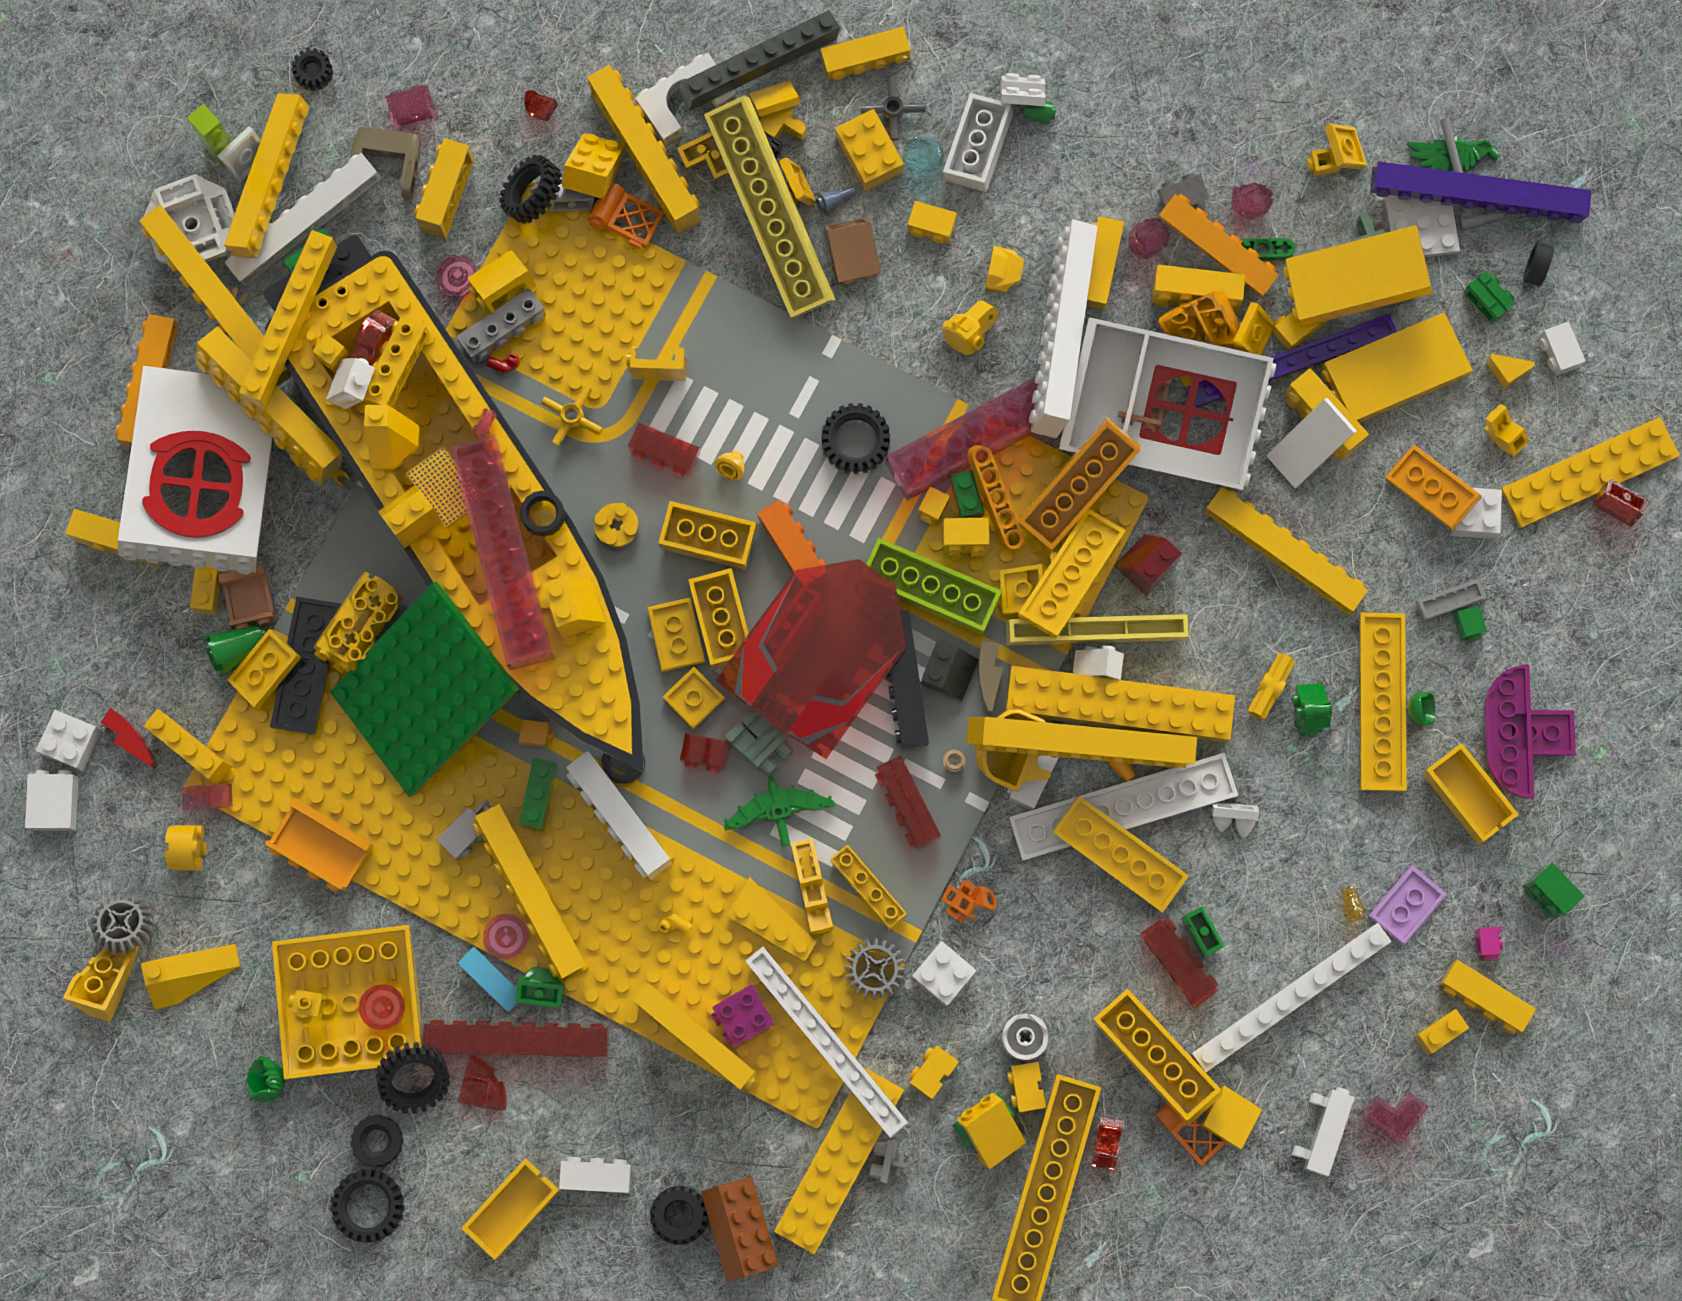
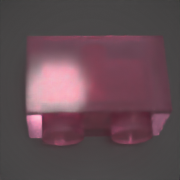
(411, 105)

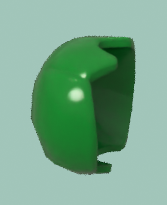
(1422, 708)

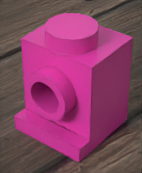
(1488, 942)

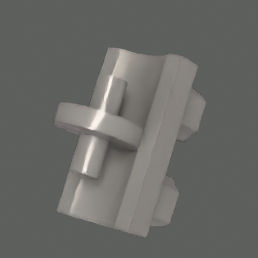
(884, 1172)

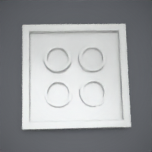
(1433, 220)

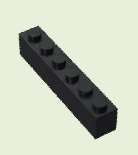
(907, 694)

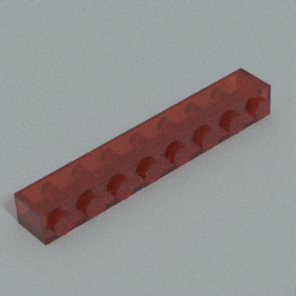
(517, 1039)

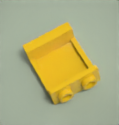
(498, 279)
(657, 369)
(991, 1130)

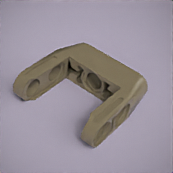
(391, 145)

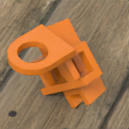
(973, 894)

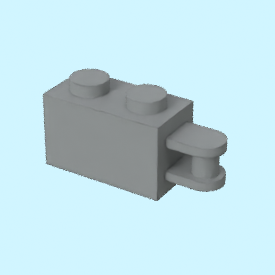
(569, 200)
(460, 835)

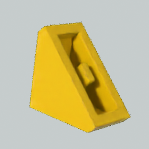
(1508, 369)

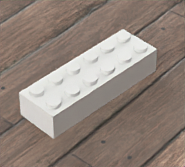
(621, 818)

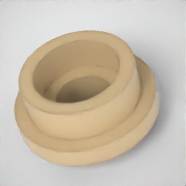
(954, 754)

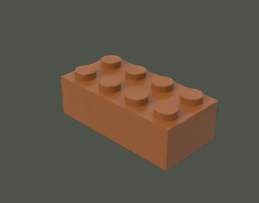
(739, 1229)

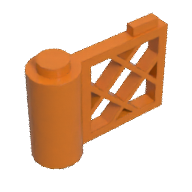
(608, 210)
(1174, 1123)

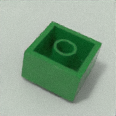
(1553, 891)

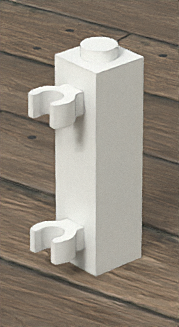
(1328, 1132)

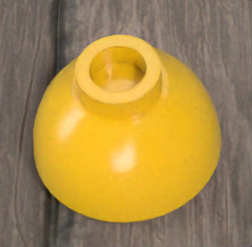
(730, 465)

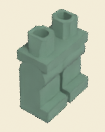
(764, 747)

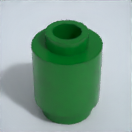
(1041, 113)

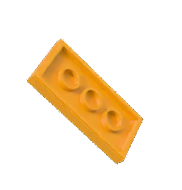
(1433, 487)

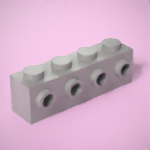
(501, 326)

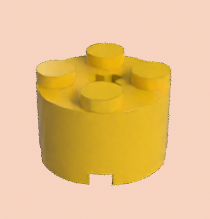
(185, 847)

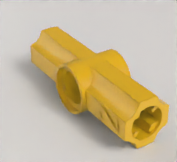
(1271, 686)

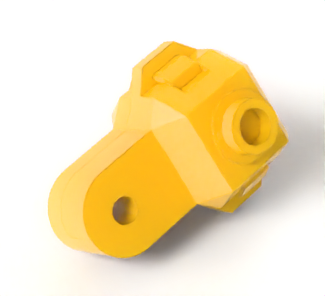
(966, 330)

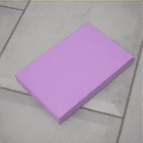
(1407, 905)

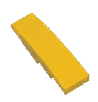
(812, 886)

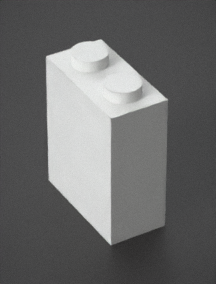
(51, 801)

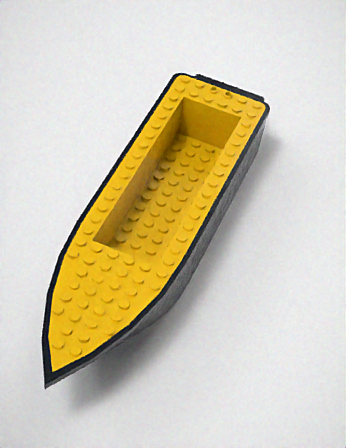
(592, 678)

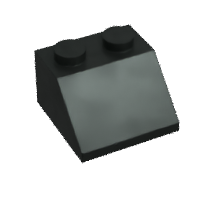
(949, 670)

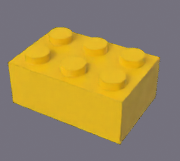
(869, 150)
(593, 165)

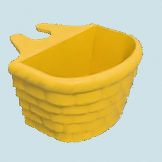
(1011, 768)

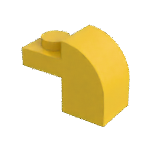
(782, 121)
(1505, 432)

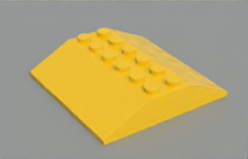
(343, 970)

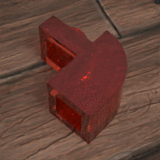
(372, 335)
(1107, 1143)

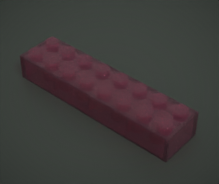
(945, 450)

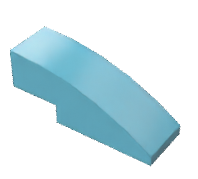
(489, 978)

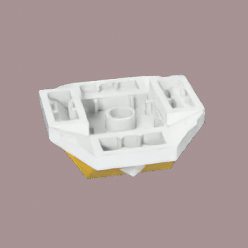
(196, 202)

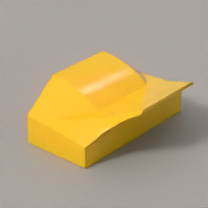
(1004, 270)

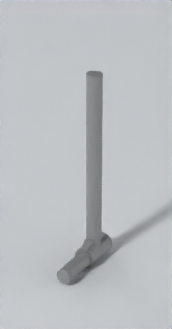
(1469, 217)

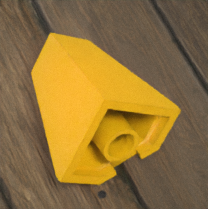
(389, 436)

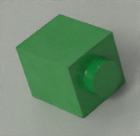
(1470, 624)

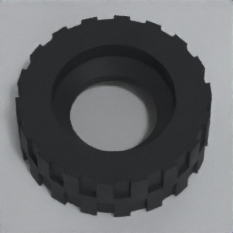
(394, 1140)

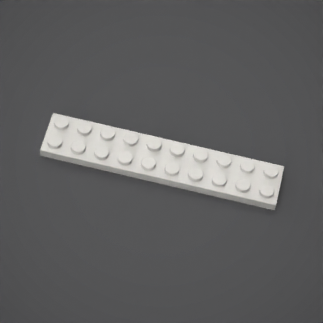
(1131, 803)

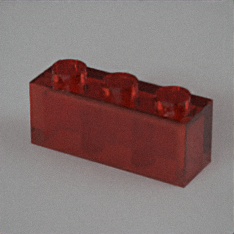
(663, 450)

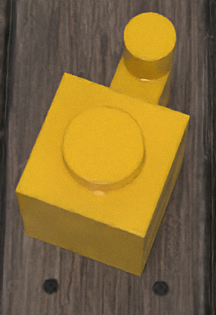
(327, 350)

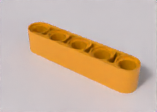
(987, 490)

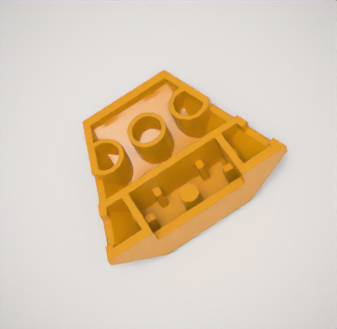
(1204, 320)

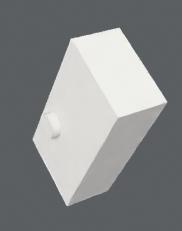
(978, 142)

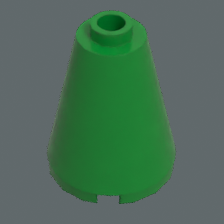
(231, 647)

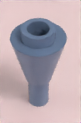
(830, 199)

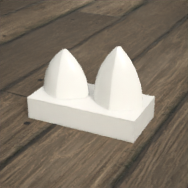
(1244, 816)

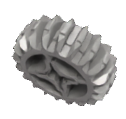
(132, 911)
(859, 979)

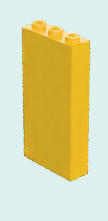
(1357, 276)
(1397, 368)
(696, 1038)

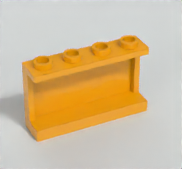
(319, 846)

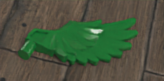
(1437, 154)

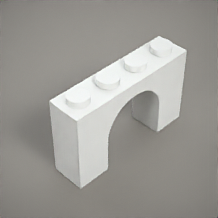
(655, 100)

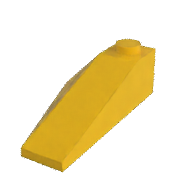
(181, 976)
(101, 984)

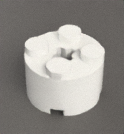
(1011, 1039)

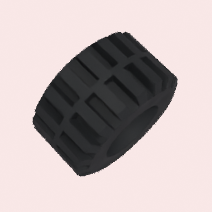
(659, 1209)

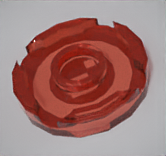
(382, 1007)

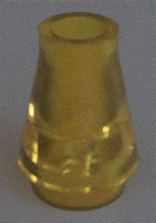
(1352, 905)

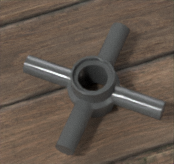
(893, 100)

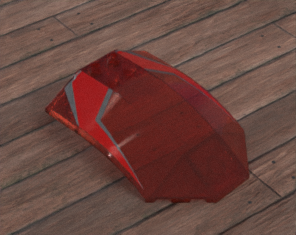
(819, 652)

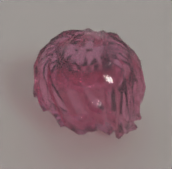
(1251, 200)
(1148, 238)

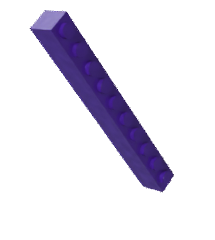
(1480, 191)

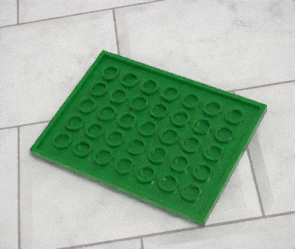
(424, 689)

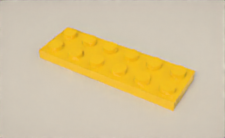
(1071, 573)
(1120, 853)

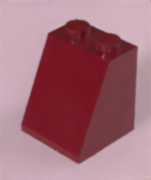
(1148, 562)

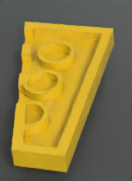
(764, 917)

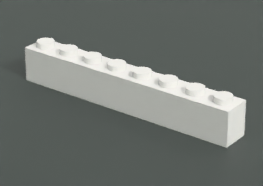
(307, 215)

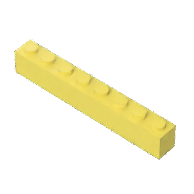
(1102, 630)

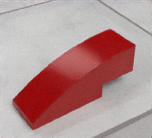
(129, 737)

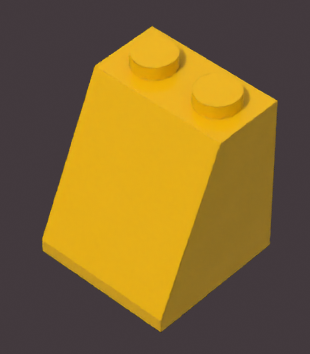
(410, 516)
(573, 605)

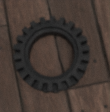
(542, 195)
(847, 414)
(418, 1099)
(341, 1196)

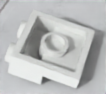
(1022, 90)

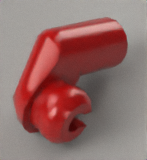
(504, 366)

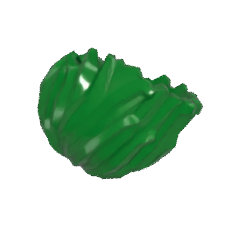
(265, 1080)

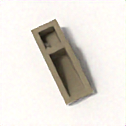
(988, 674)

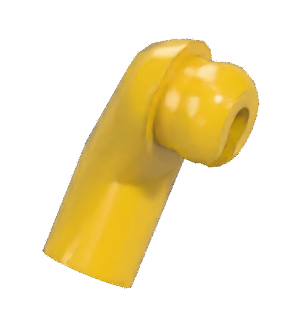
(672, 922)

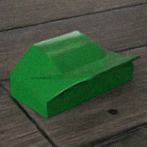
(540, 988)

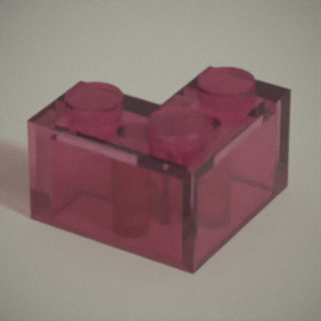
(1397, 1121)

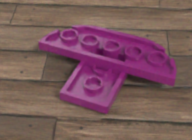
(1518, 733)

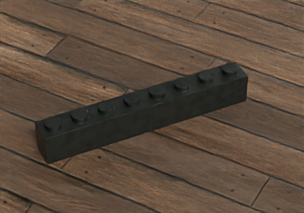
(759, 60)

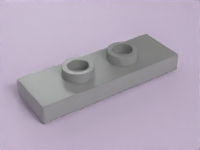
(1451, 600)

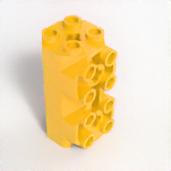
(357, 623)

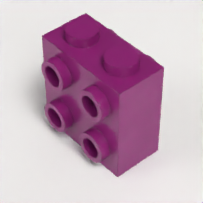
(742, 1016)

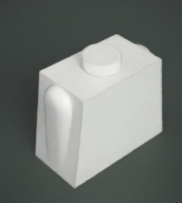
(350, 382)

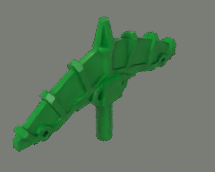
(777, 805)

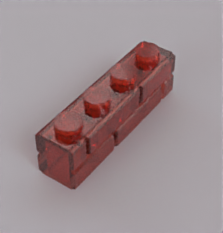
(908, 803)
(1179, 962)

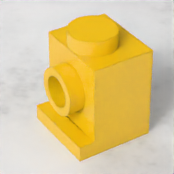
(1322, 155)
(315, 1005)

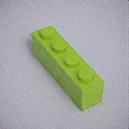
(209, 131)

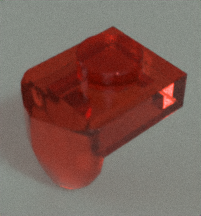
(539, 105)

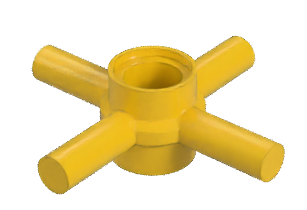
(578, 421)

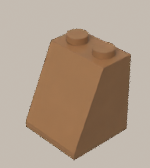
(853, 250)

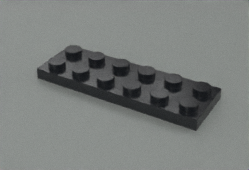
(303, 689)

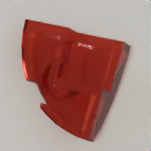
(481, 1086)

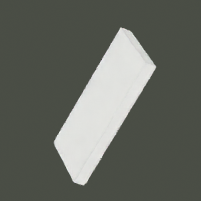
(1311, 443)

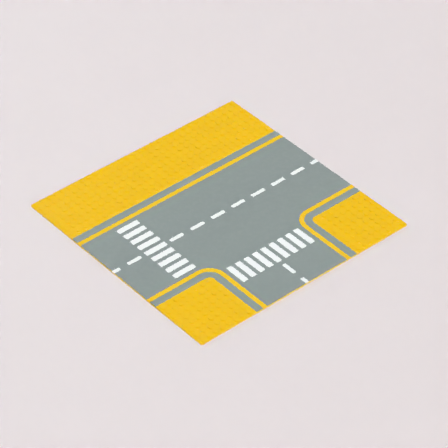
(750, 388)

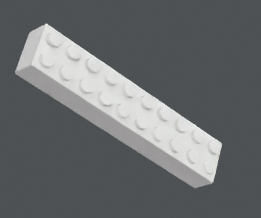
(1063, 329)

